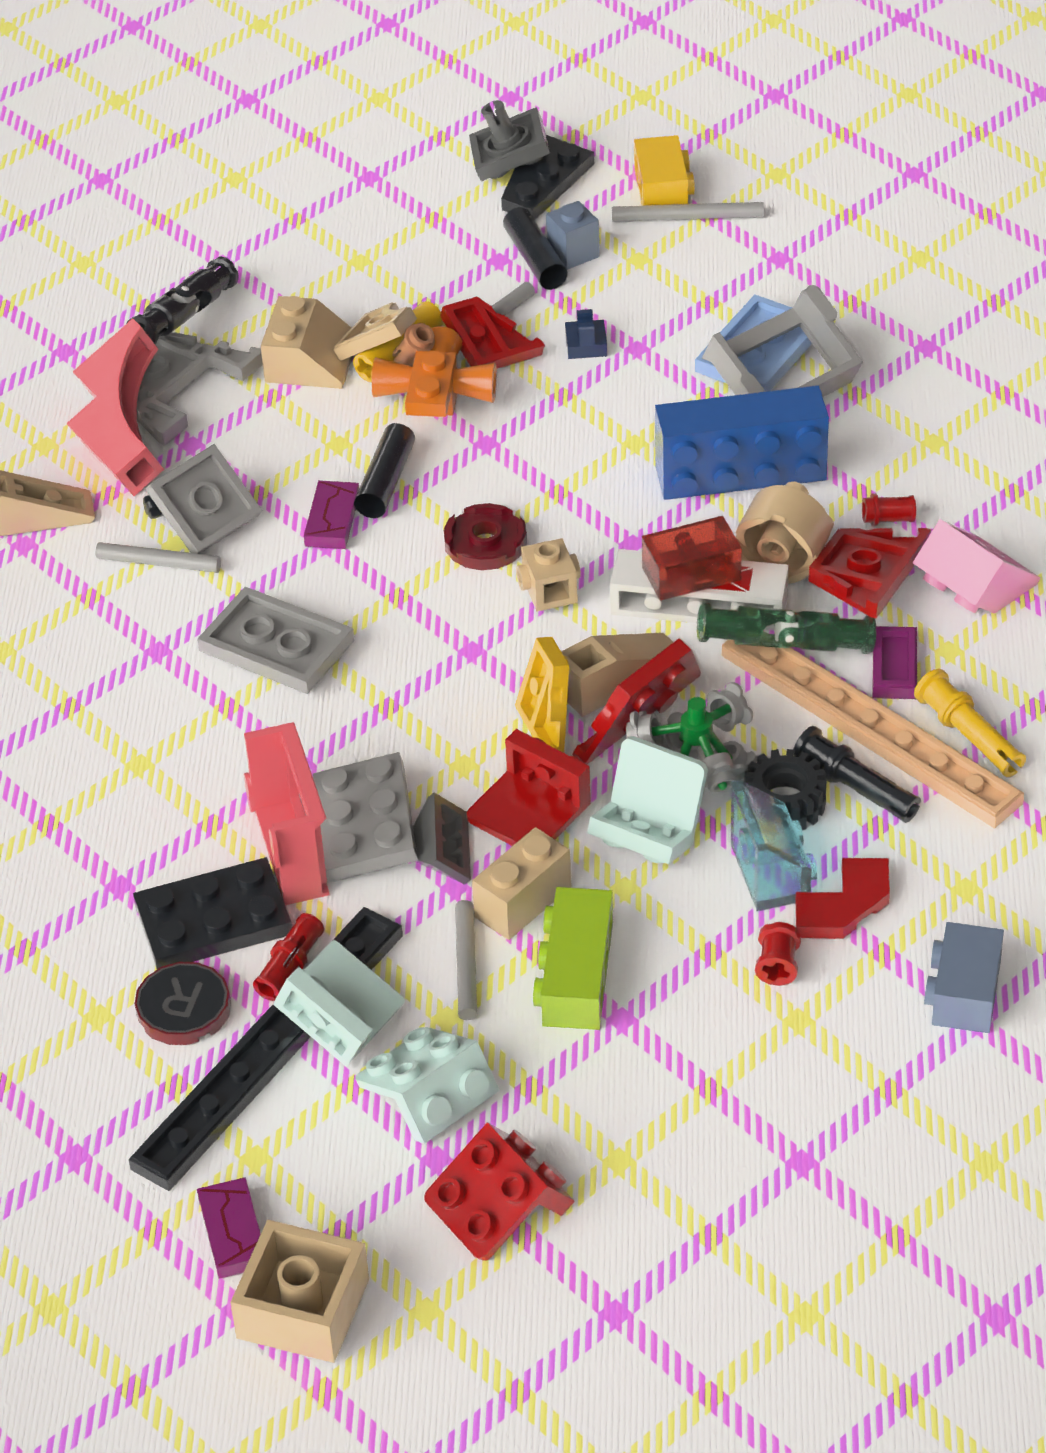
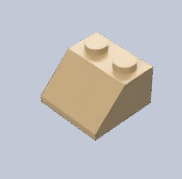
(301, 344)

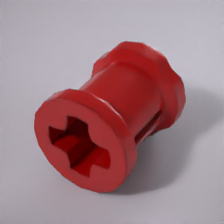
(777, 962)

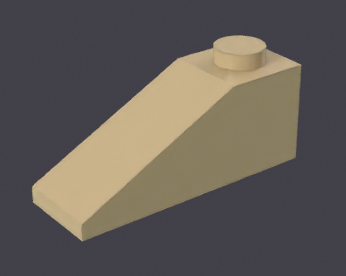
(39, 504)

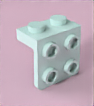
(652, 802)
(432, 1079)

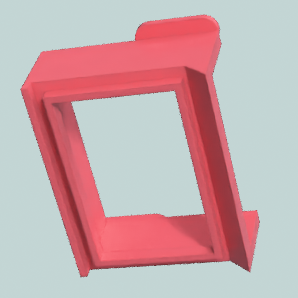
(273, 788)

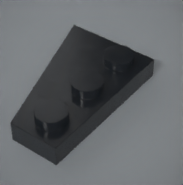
(543, 182)

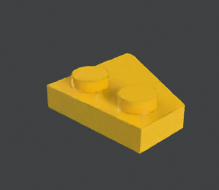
(545, 693)

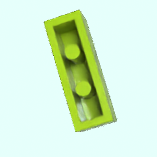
(574, 958)

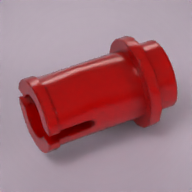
(888, 509)

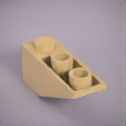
(604, 662)

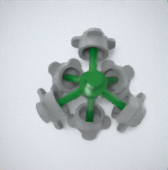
(695, 729)

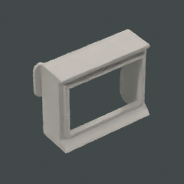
(816, 319)

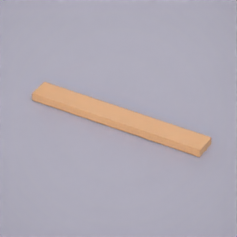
(880, 730)

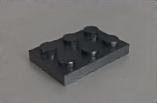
(212, 913)

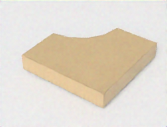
(375, 329)

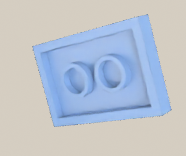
(770, 360)

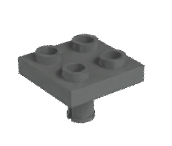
(507, 141)

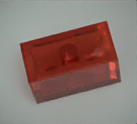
(691, 558)

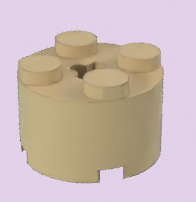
(784, 528)

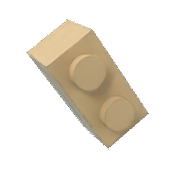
(521, 883)

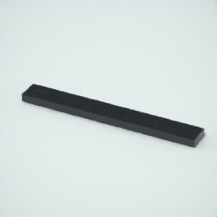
(245, 1070)

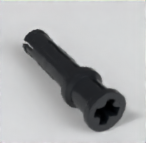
(843, 767)

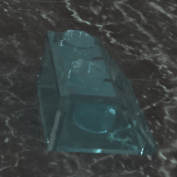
(768, 848)

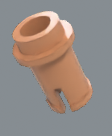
(416, 338)

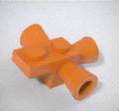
(434, 378)

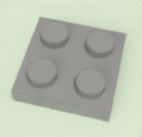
(204, 500)

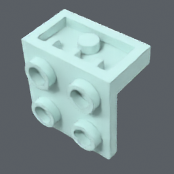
(338, 1002)

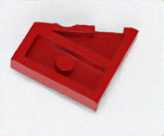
(488, 335)

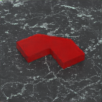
(837, 913)

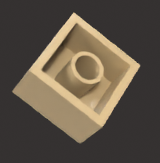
(300, 1291)

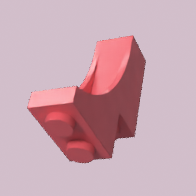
(110, 420)

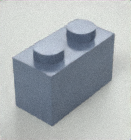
(966, 977)

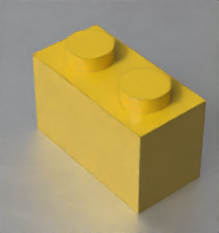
(662, 171)

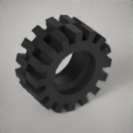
(792, 773)

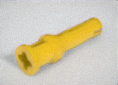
(958, 711)

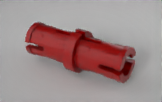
(301, 940)

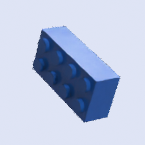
(741, 442)

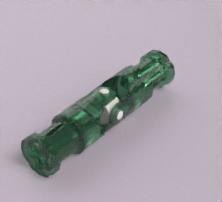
(792, 629)

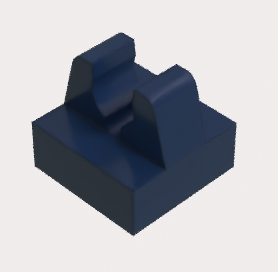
(585, 336)

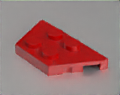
(866, 566)
(648, 689)

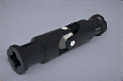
(187, 298)

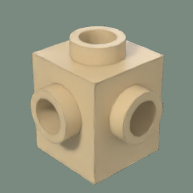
(549, 574)

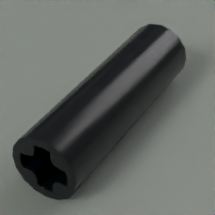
(535, 248)
(384, 470)

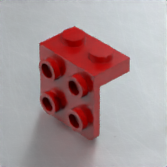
(537, 790)
(494, 1190)

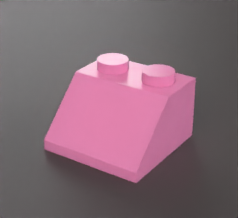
(972, 569)

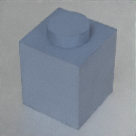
(573, 234)

